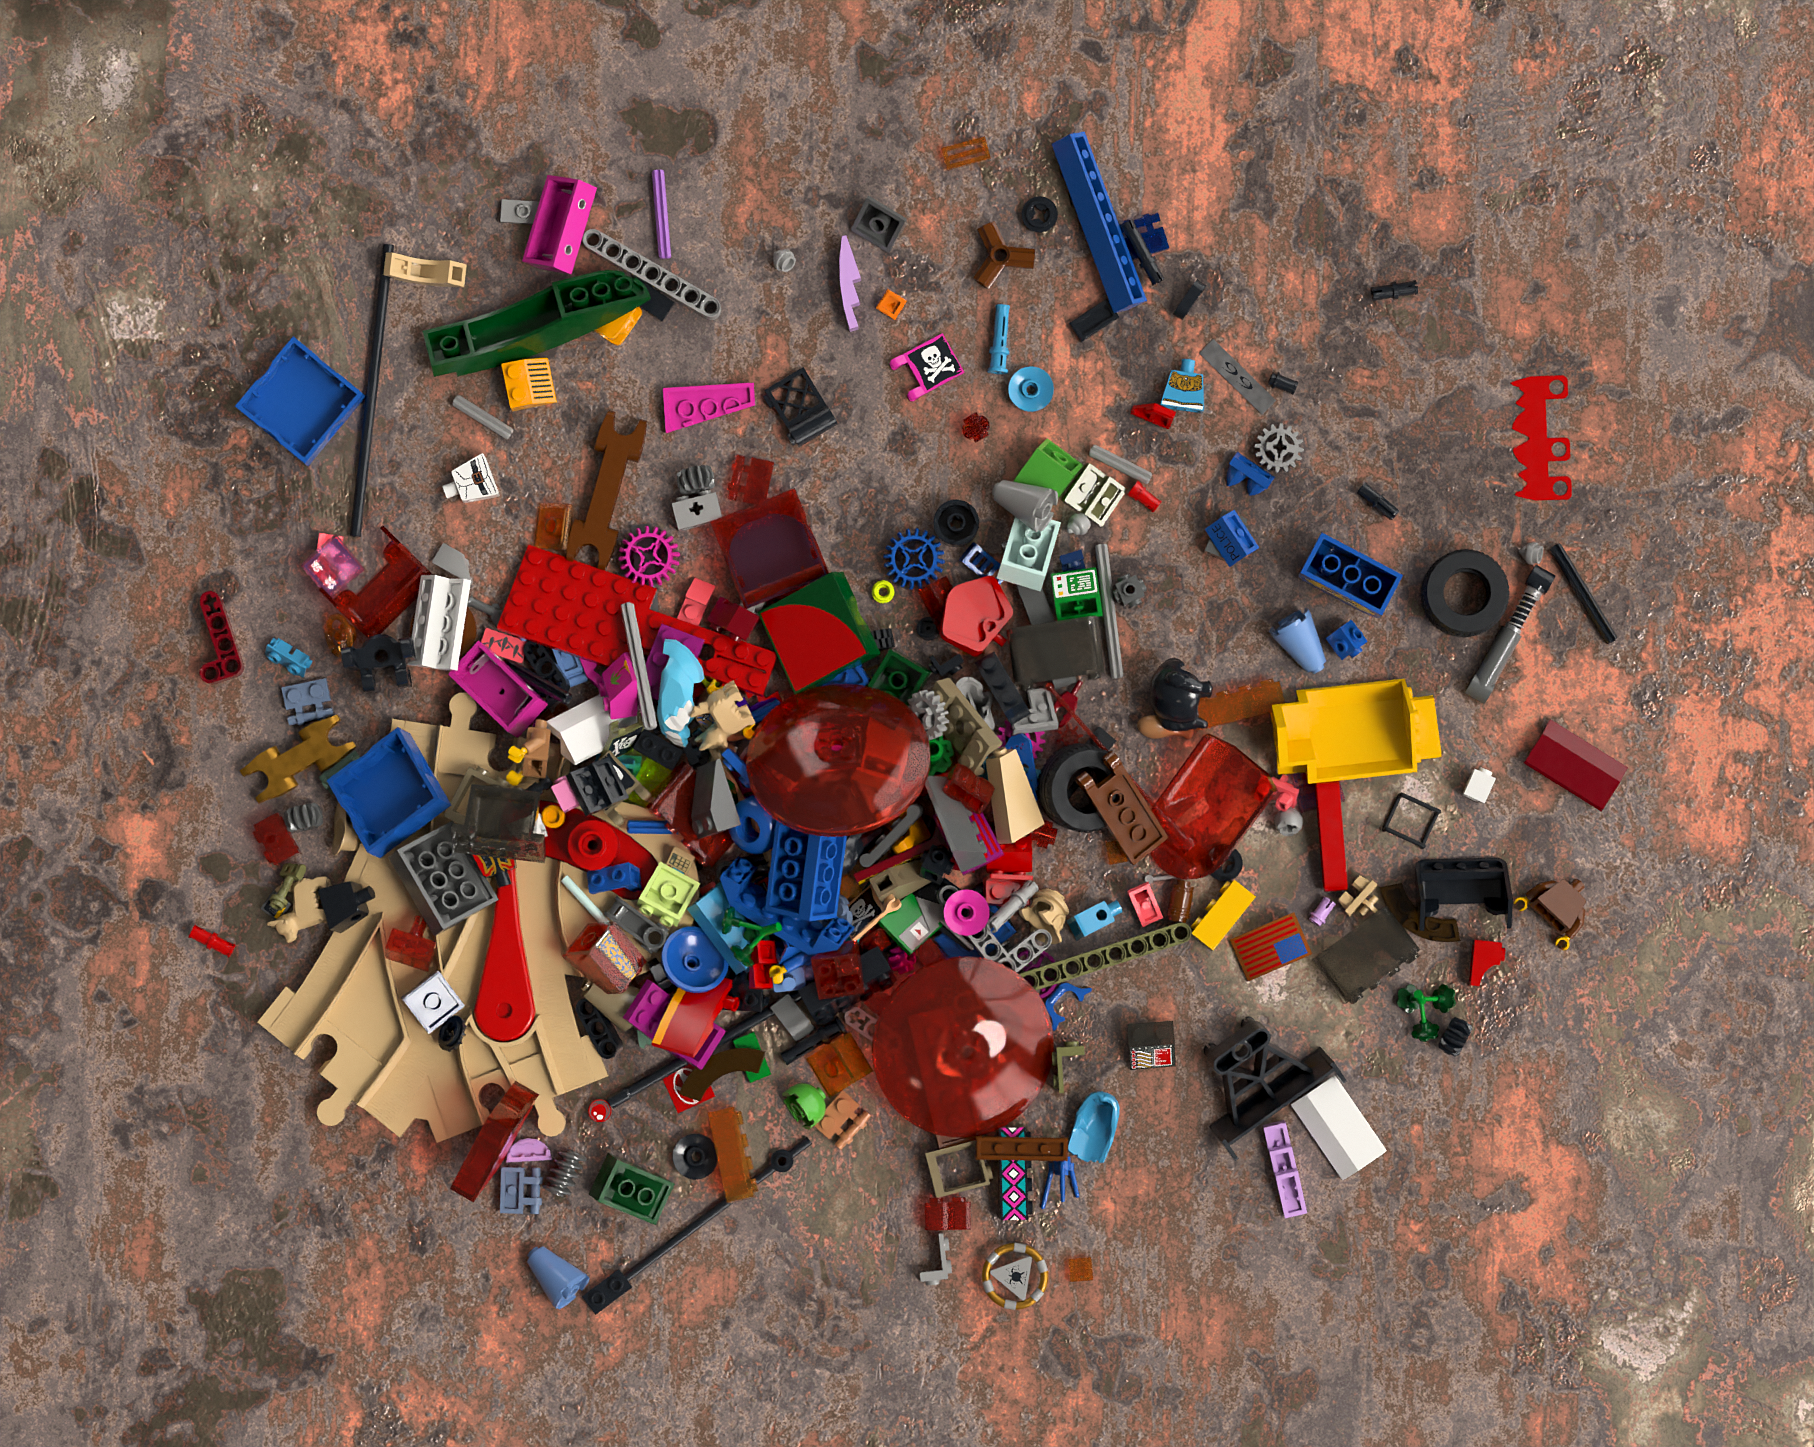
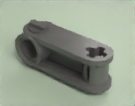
(637, 924)

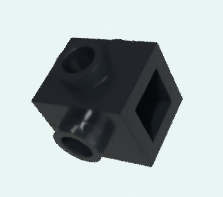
(936, 864)

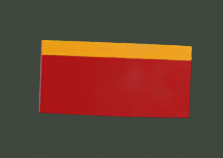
(690, 1019)

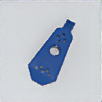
(1026, 757)

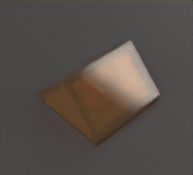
(553, 526)

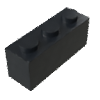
(1002, 688)

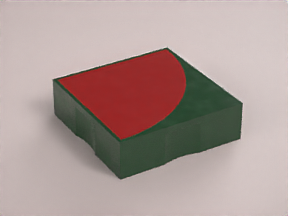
(818, 632)

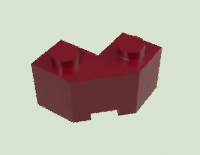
(732, 619)

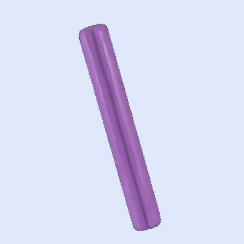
(661, 214)

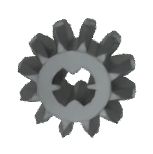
(695, 479)
(303, 818)

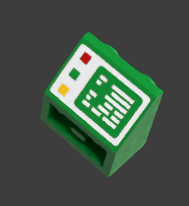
(1076, 593)

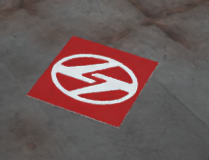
(674, 1084)

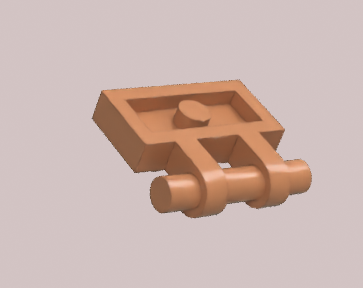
(836, 1115)

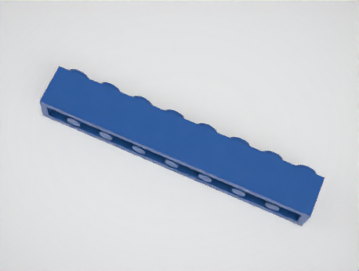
(1099, 222)

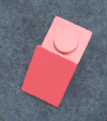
(696, 601)
(1145, 904)

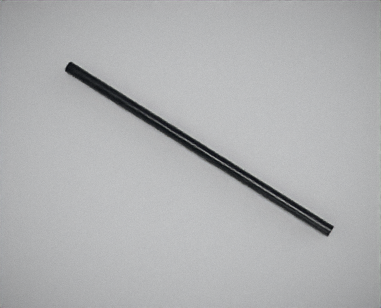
(371, 397)

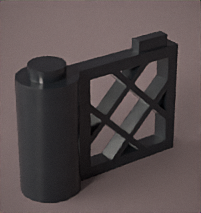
(810, 423)

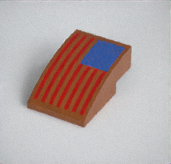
(1271, 946)

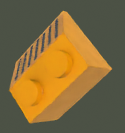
(528, 383)

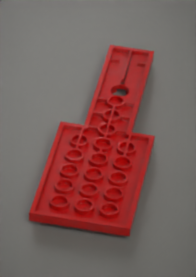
(580, 614)

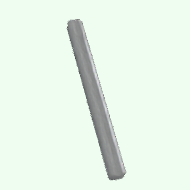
(1109, 611)
(639, 666)

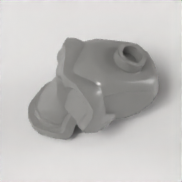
(979, 700)

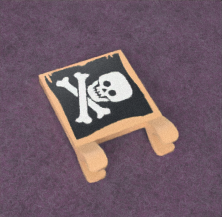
(868, 910)

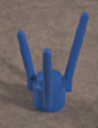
(1061, 1169)

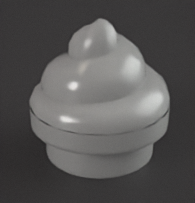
(783, 260)
(1078, 524)
(1532, 553)

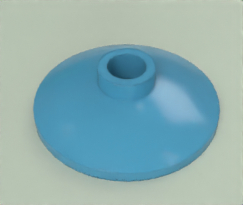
(1032, 377)

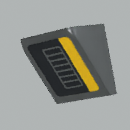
(273, 912)

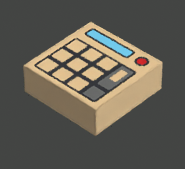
(680, 860)

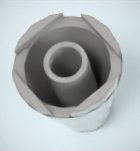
(1026, 502)

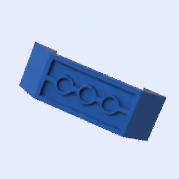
(750, 901)

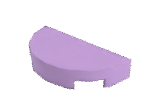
(528, 1150)

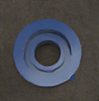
(745, 836)

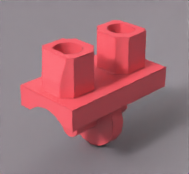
(1286, 794)

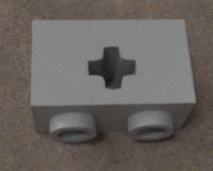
(689, 520)

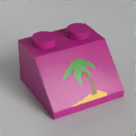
(619, 688)

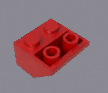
(1016, 855)

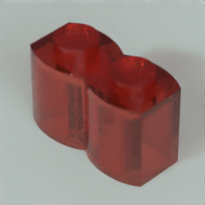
(968, 788)
(948, 1215)

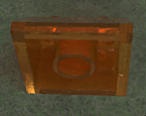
(839, 1064)

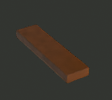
(1022, 1148)

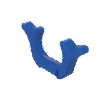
(1056, 994)

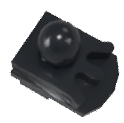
(659, 975)

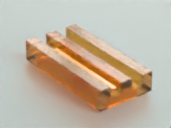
(947, 159)

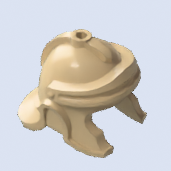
(1046, 913)

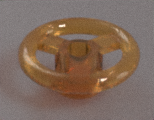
(343, 635)

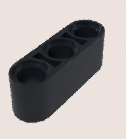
(599, 1039)

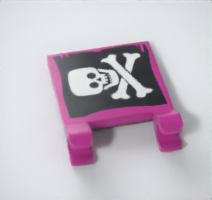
(931, 364)

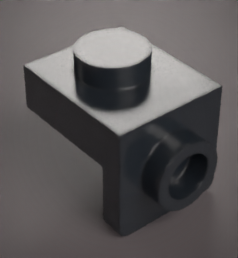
(952, 666)

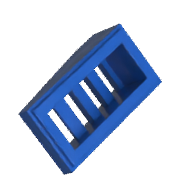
(966, 556)

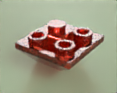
(839, 971)

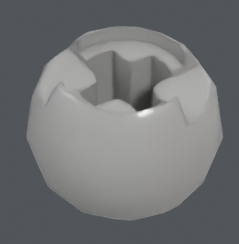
(1288, 822)

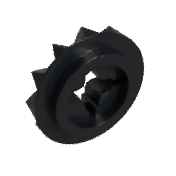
(1041, 204)
(1232, 870)
(446, 1038)

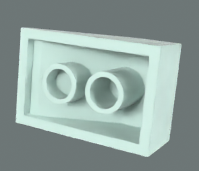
(1028, 554)

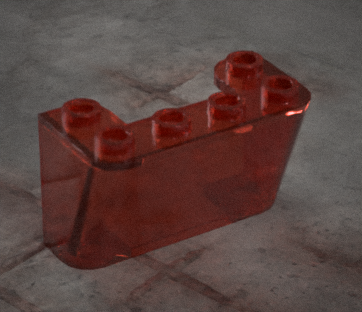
(674, 803)

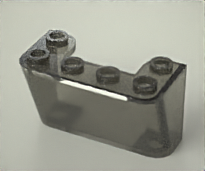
(1366, 956)

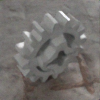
(1289, 448)
(929, 712)

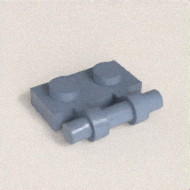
(304, 695)
(512, 1190)

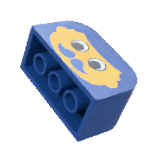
(1350, 576)

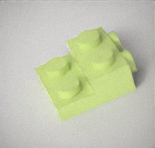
(667, 895)

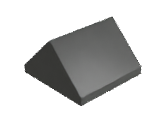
(879, 224)

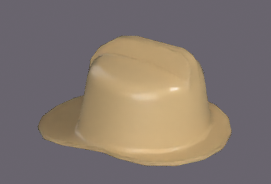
(344, 834)

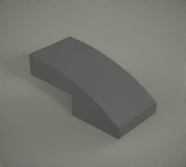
(792, 1017)

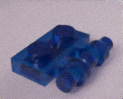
(1154, 238)

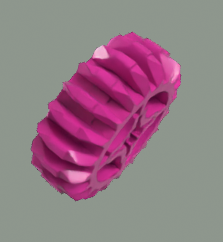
(654, 547)

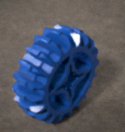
(898, 545)

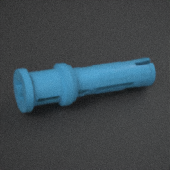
(999, 351)

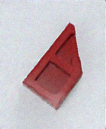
(1155, 414)

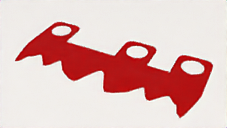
(1538, 449)

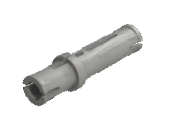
(1017, 901)

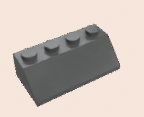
(957, 826)

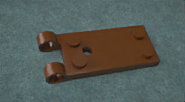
(1129, 817)

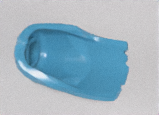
(1094, 1127)

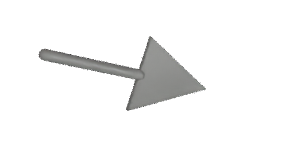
(934, 914)

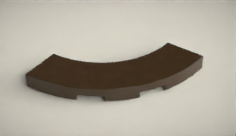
(1402, 908)
(719, 1065)

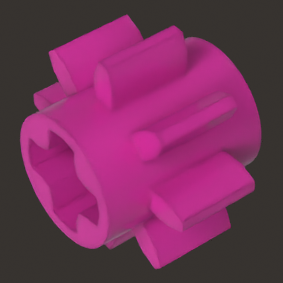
(901, 961)

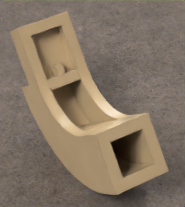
(425, 272)

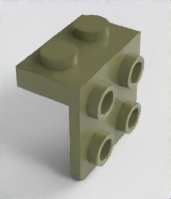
(1071, 1048)

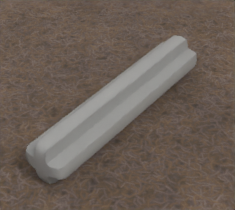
(482, 417)
(1120, 464)

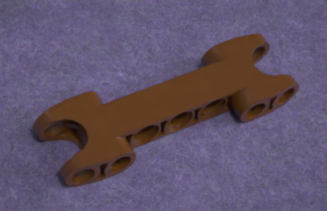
(596, 529)

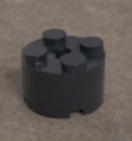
(962, 512)

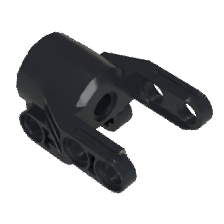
(365, 660)

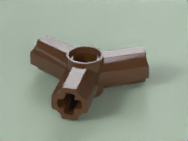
(993, 243)

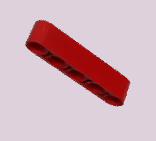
(1331, 836)

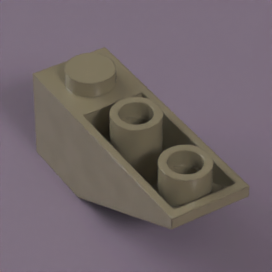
(899, 880)

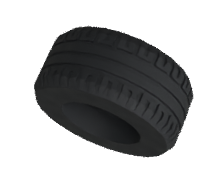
(1496, 593)
(1054, 782)

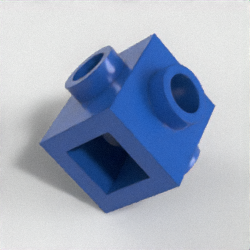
(1347, 640)

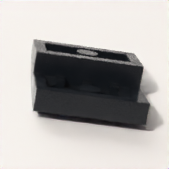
(597, 786)

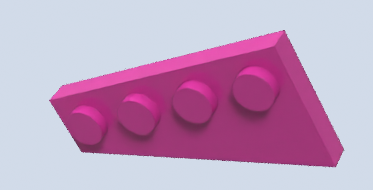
(701, 403)

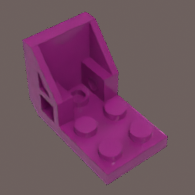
(647, 1012)

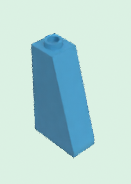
(709, 913)

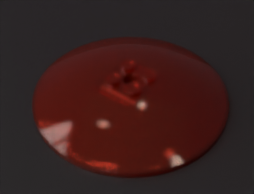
(843, 790)
(954, 1007)

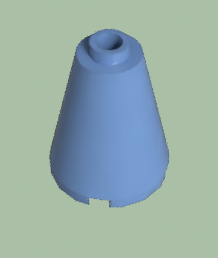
(1300, 640)
(556, 1276)

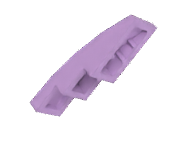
(848, 276)
(1284, 1169)

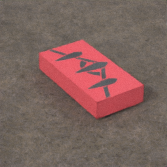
(504, 645)

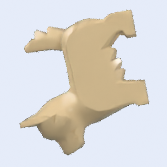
(726, 716)
(306, 908)

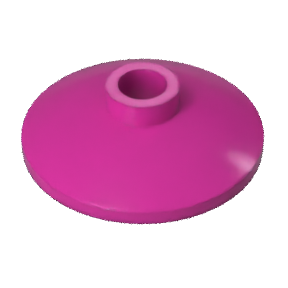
(977, 916)

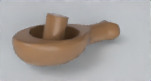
(1151, 728)

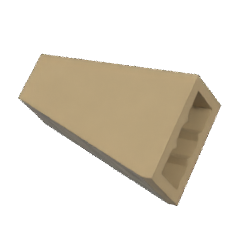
(1012, 800)

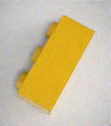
(1222, 914)

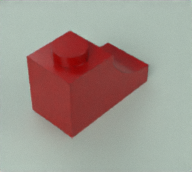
(1483, 956)

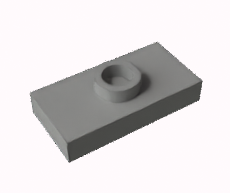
(518, 211)

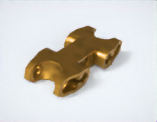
(283, 767)

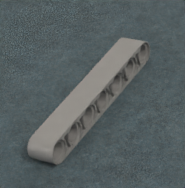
(644, 266)

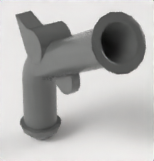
(494, 610)

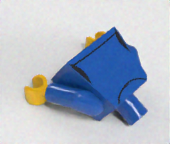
(788, 956)

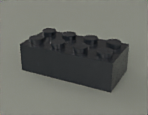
(876, 977)

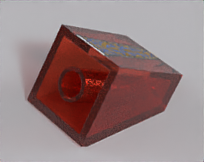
(605, 957)

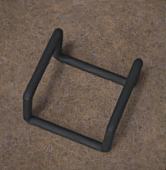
(1421, 844)

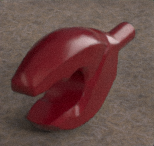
(1071, 700)

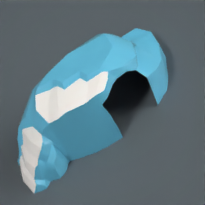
(676, 692)

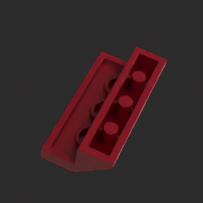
(1575, 765)

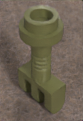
(289, 873)

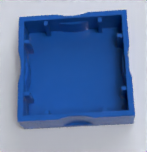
(300, 401)
(389, 792)

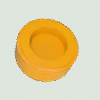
(553, 816)

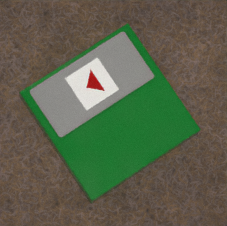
(908, 925)

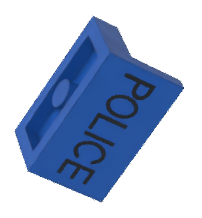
(1231, 538)

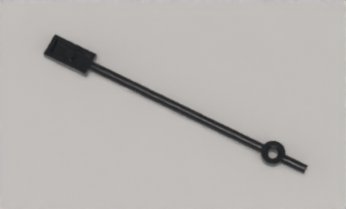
(618, 1283)

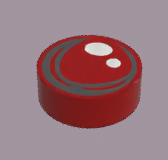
(599, 1110)

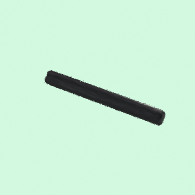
(1583, 593)

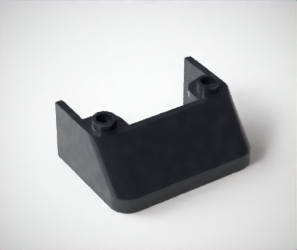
(1463, 883)

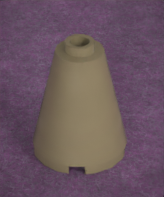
(610, 1005)

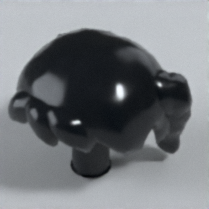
(1176, 696)

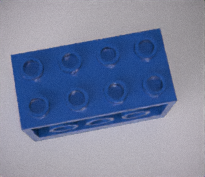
(805, 874)

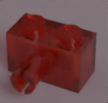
(277, 840)
(411, 947)

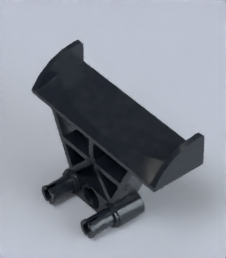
(1273, 1096)

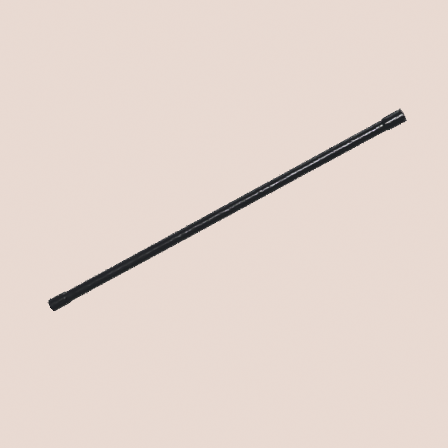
(628, 1092)

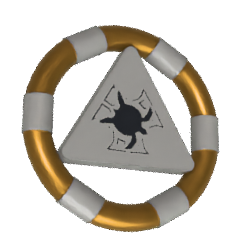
(1015, 1276)

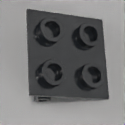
(748, 999)

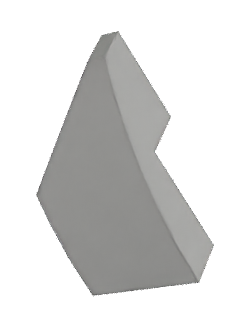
(452, 562)

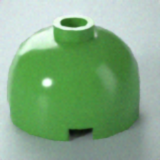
(805, 1103)

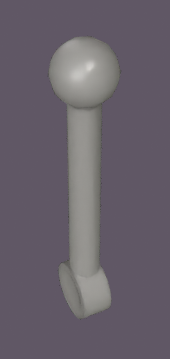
(1149, 878)

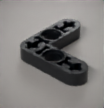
(537, 665)

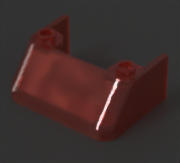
(386, 593)

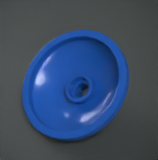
(693, 946)

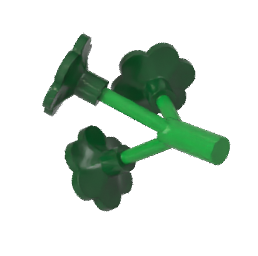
(753, 934)
(1412, 998)

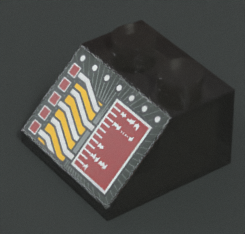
(1151, 1045)

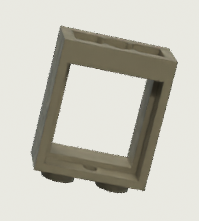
(480, 773)
(935, 1174)

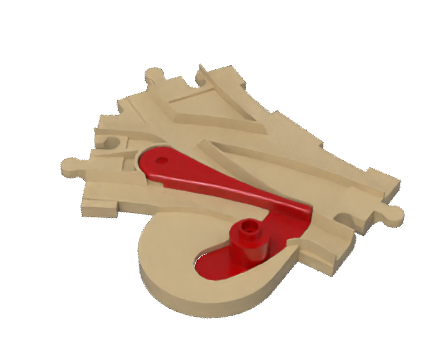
(498, 963)

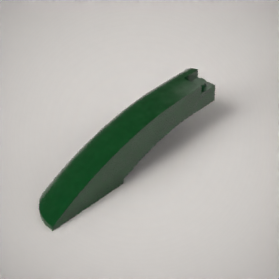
(535, 323)

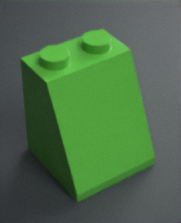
(1049, 468)

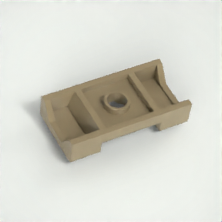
(976, 737)

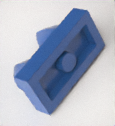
(1242, 467)

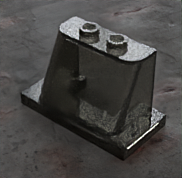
(501, 824)

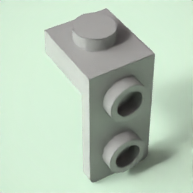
(932, 1277)

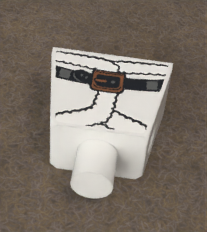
(472, 481)

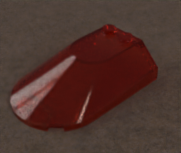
(1213, 800)

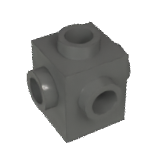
(1129, 599)

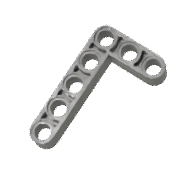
(1001, 955)

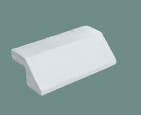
(439, 622)
(584, 729)
(1338, 1127)

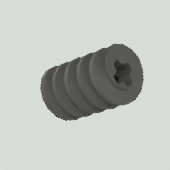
(565, 1172)

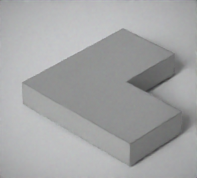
(1042, 713)

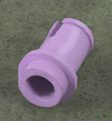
(1321, 912)

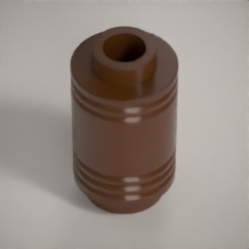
(1180, 901)

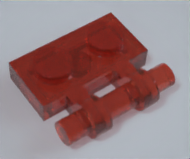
(757, 482)

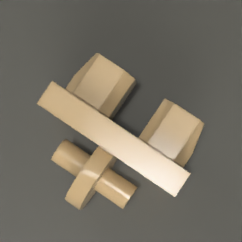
(1365, 888)

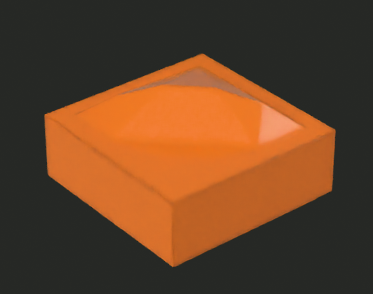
(891, 304)

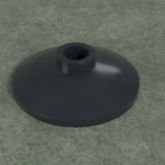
(683, 1156)

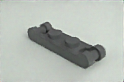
(899, 828)

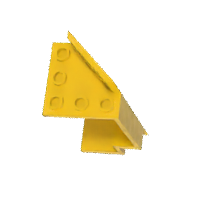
(1355, 731)

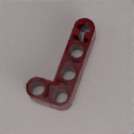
(217, 637)

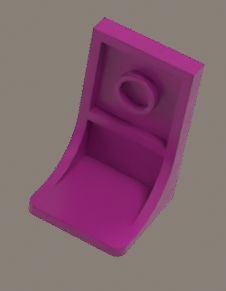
(657, 660)

